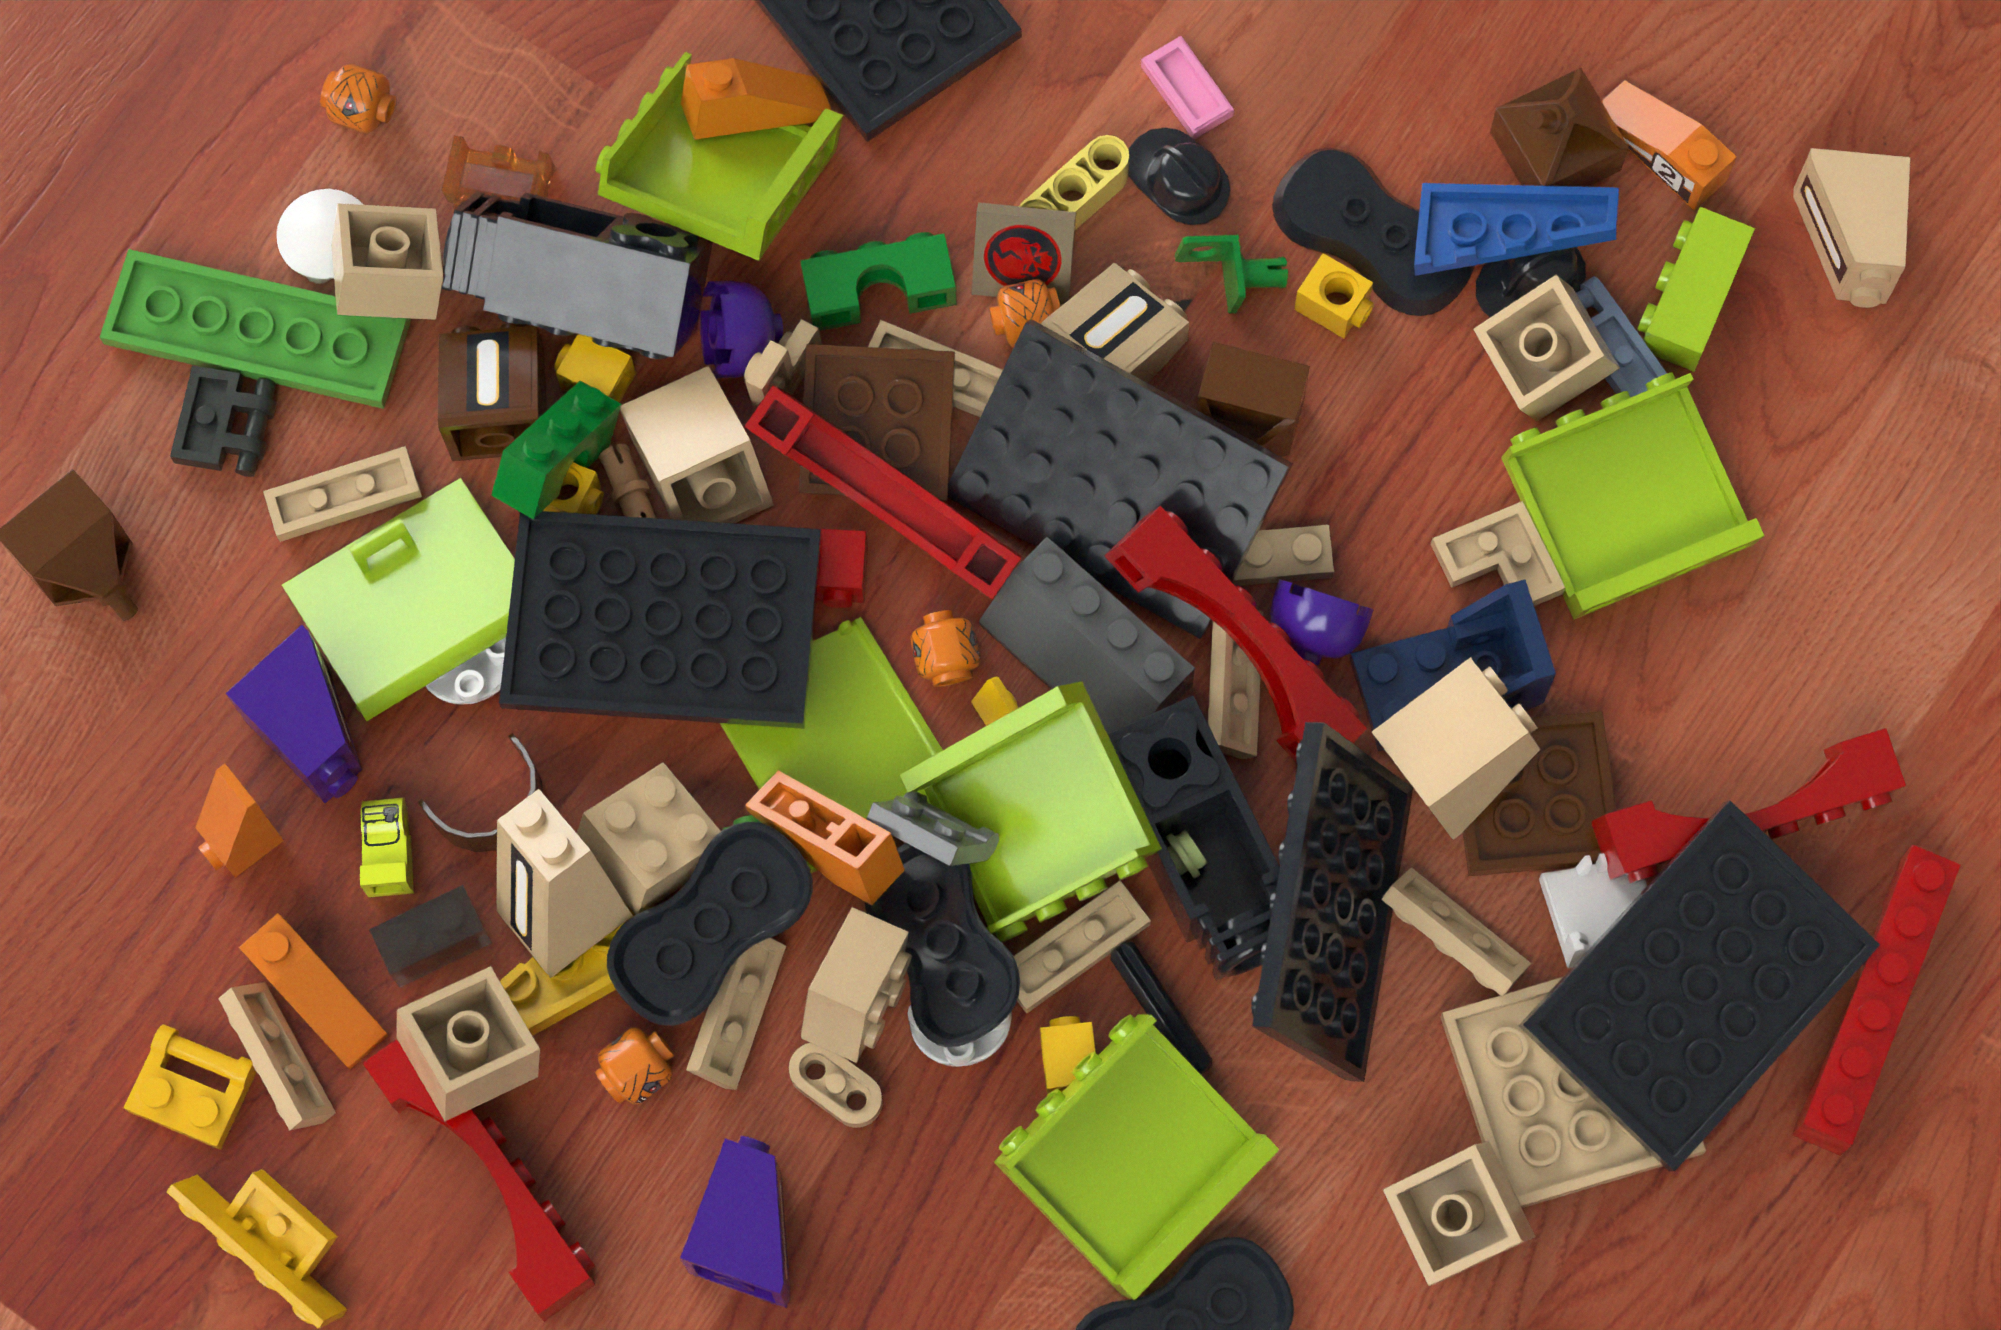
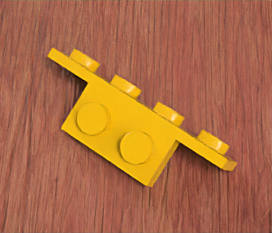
(270, 1236)

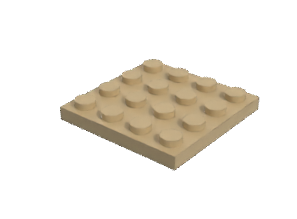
(1531, 1110)

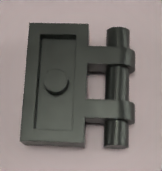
(208, 419)

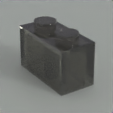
(430, 936)

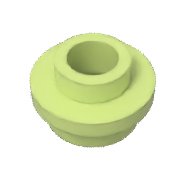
(1185, 854)

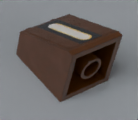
(489, 388)

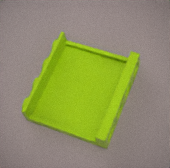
(718, 187)
(1628, 494)
(1053, 798)
(1133, 1156)

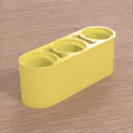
(1085, 177)

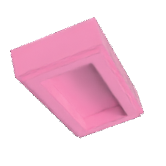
(1187, 87)

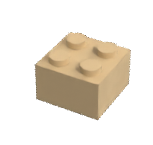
(386, 261)
(1546, 348)
(648, 837)
(856, 986)
(467, 1043)
(1458, 1213)

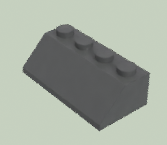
(1077, 631)

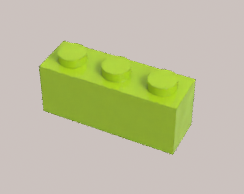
(1694, 287)

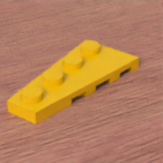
(548, 1000)

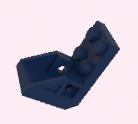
(1493, 631)

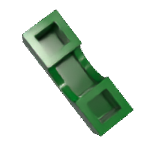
(915, 266)
(538, 459)

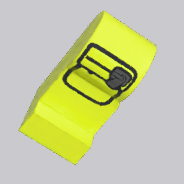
(386, 848)

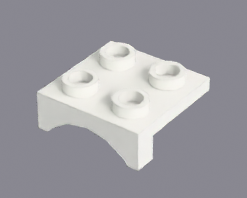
(1585, 903)

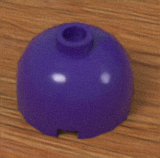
(736, 326)
(1318, 622)

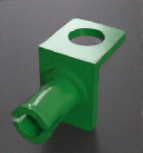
(1237, 271)

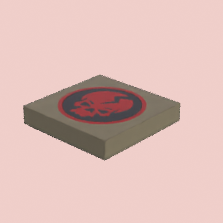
(1022, 246)

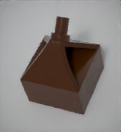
(1559, 135)
(1254, 395)
(72, 546)

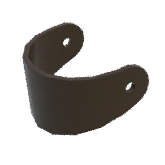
(485, 840)

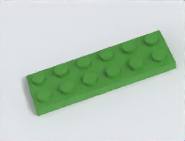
(252, 329)

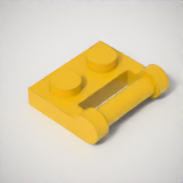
(182, 1102)

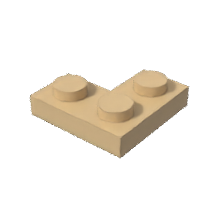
(780, 363)
(1504, 543)

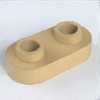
(836, 1086)

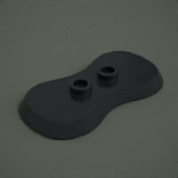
(1342, 209)
(679, 952)
(958, 970)
(1217, 1288)

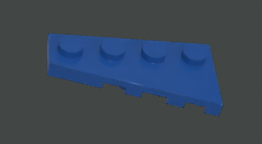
(1501, 222)

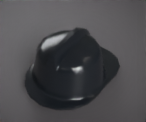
(1178, 176)
(1510, 279)

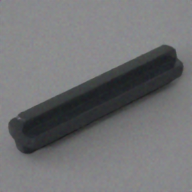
(1160, 1005)

